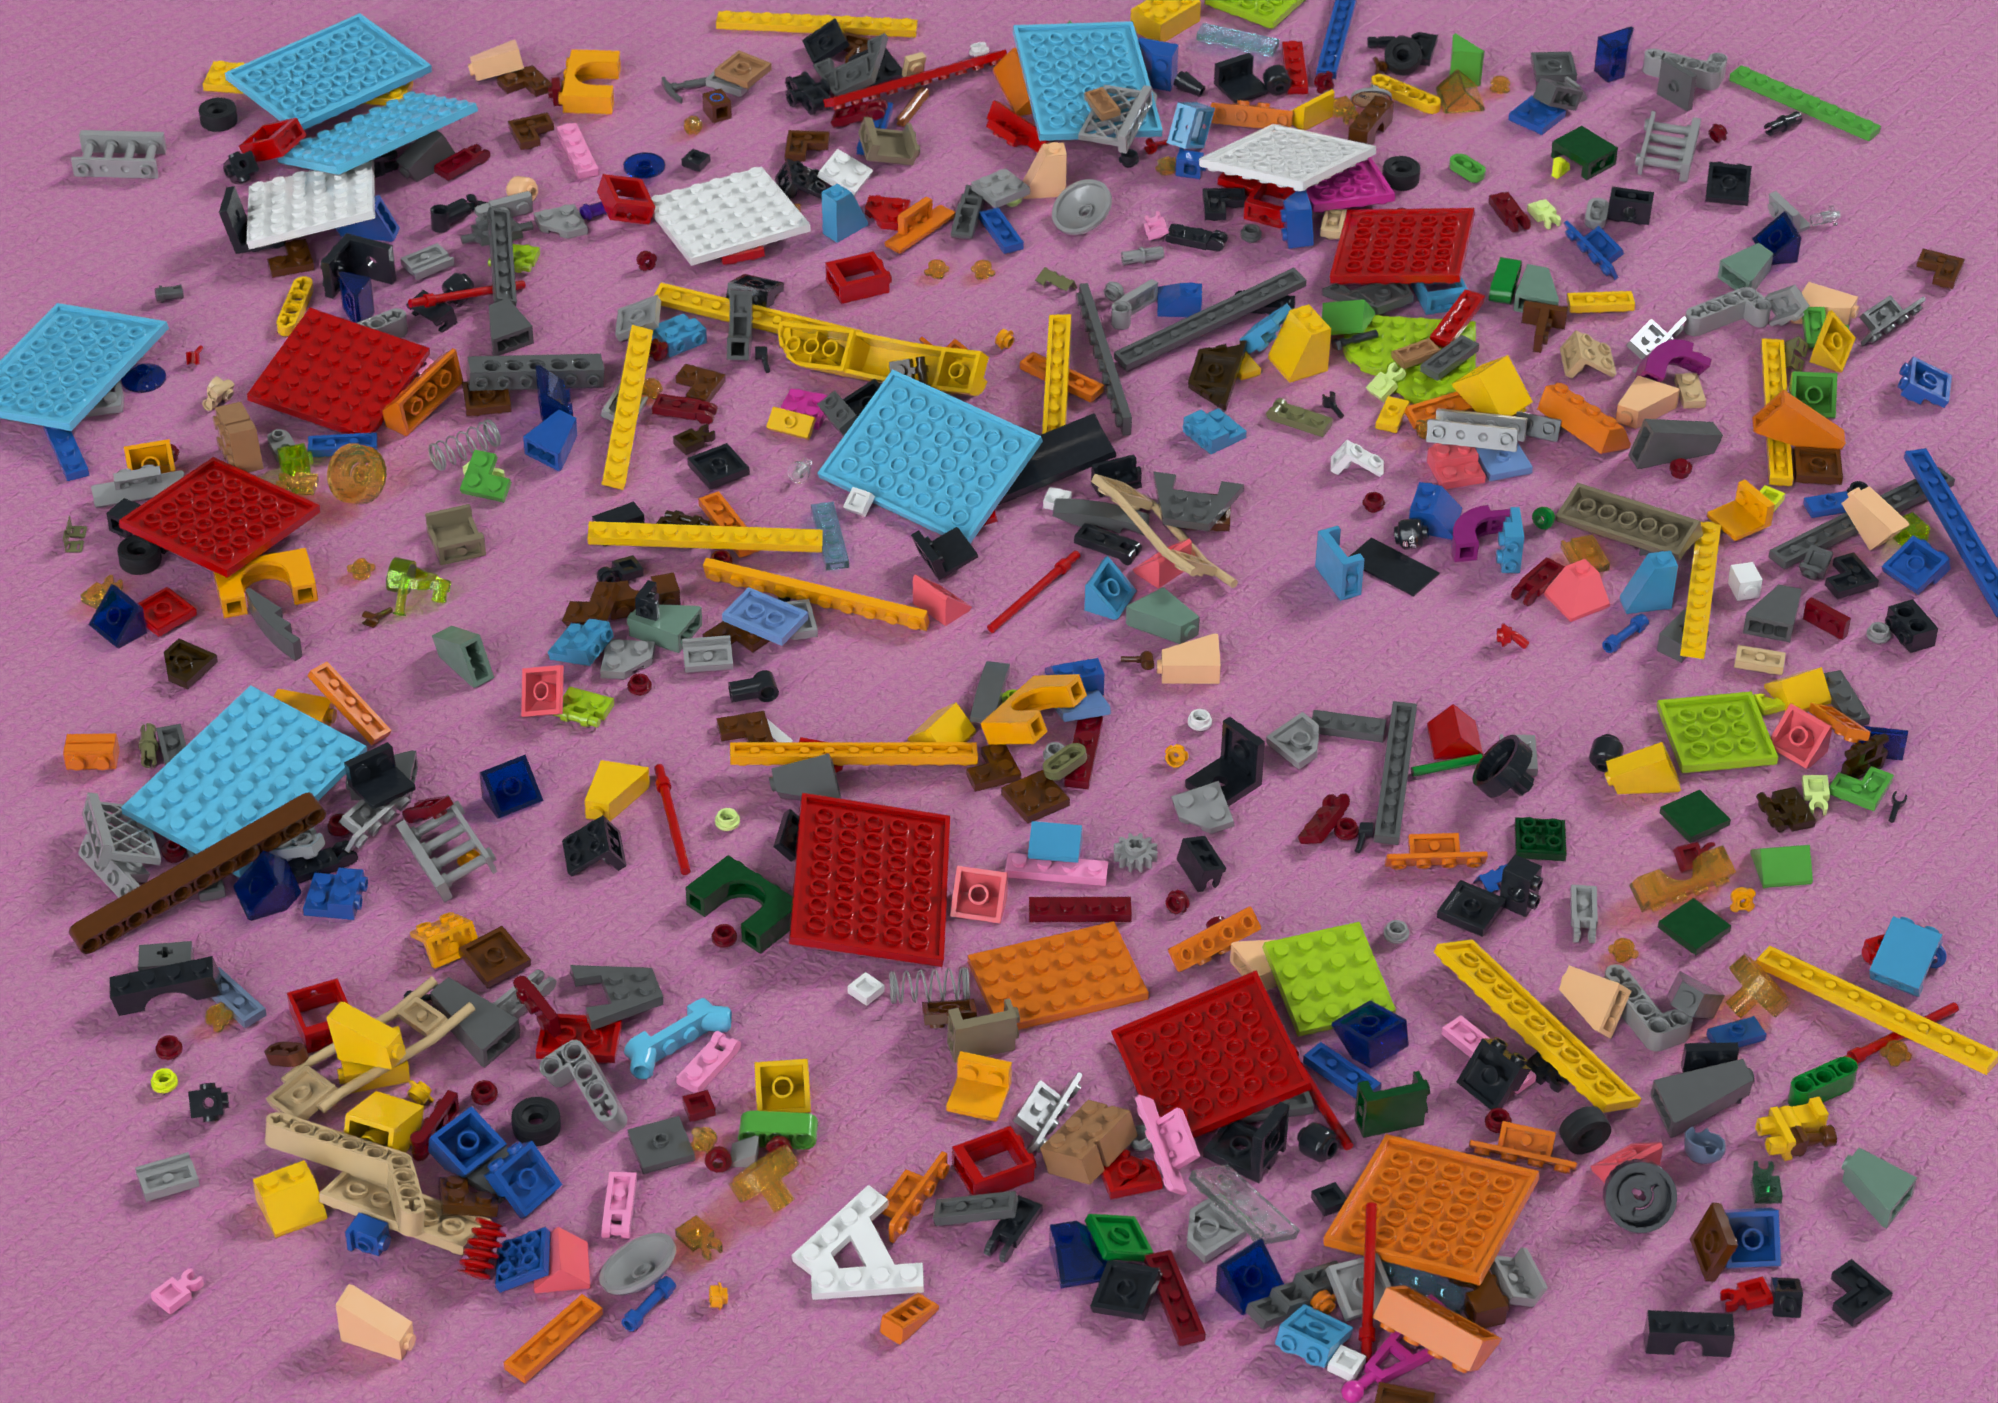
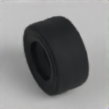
(1398, 45)
(218, 114)
(1401, 172)
(138, 564)
(531, 1109)
(1585, 1130)

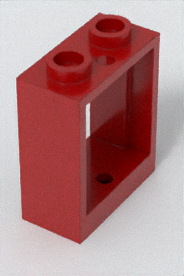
(274, 139)
(617, 208)
(1255, 209)
(860, 288)
(318, 1035)
(988, 1145)

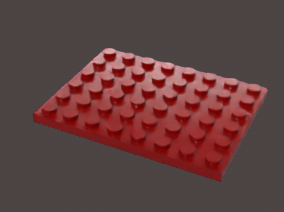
(870, 880)

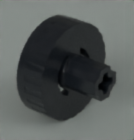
(1504, 768)
(1621, 1201)

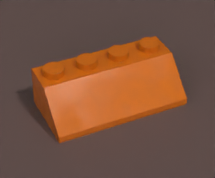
(1012, 82)
(424, 394)
(1583, 419)
(1436, 1328)

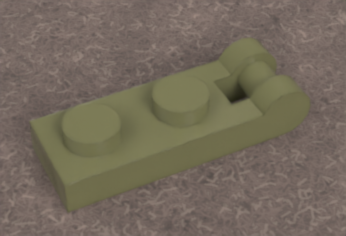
(1299, 418)

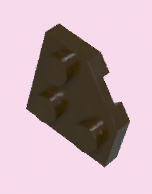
(187, 663)

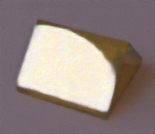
(1459, 94)

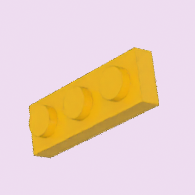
(1600, 302)

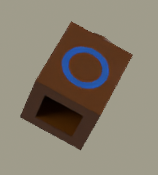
(717, 105)

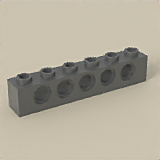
(519, 371)

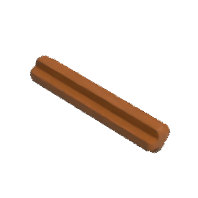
(912, 107)

